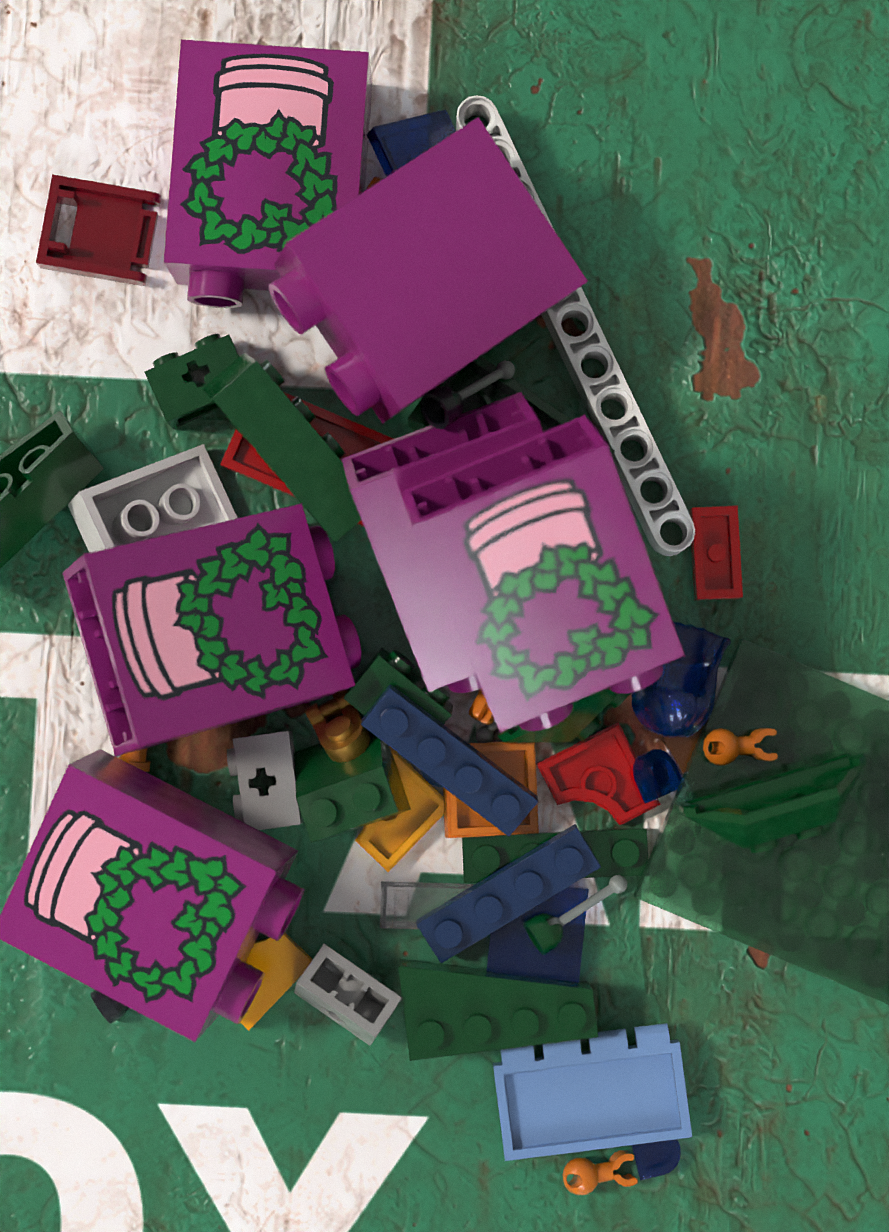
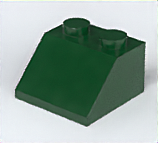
(347, 794)

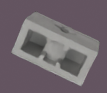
(276, 755)
(347, 994)

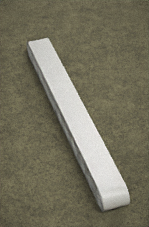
(609, 386)

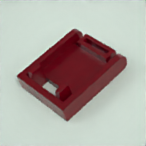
(107, 233)

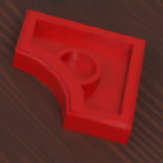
(598, 773)

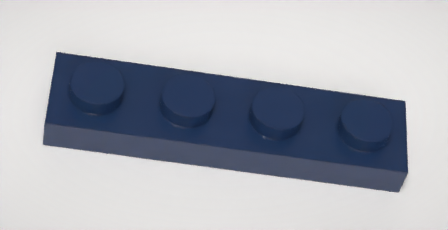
(449, 760)
(508, 893)

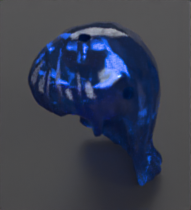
(686, 690)

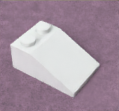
(152, 502)

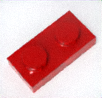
(716, 553)

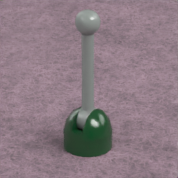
(547, 930)

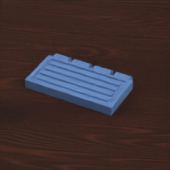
(593, 1096)

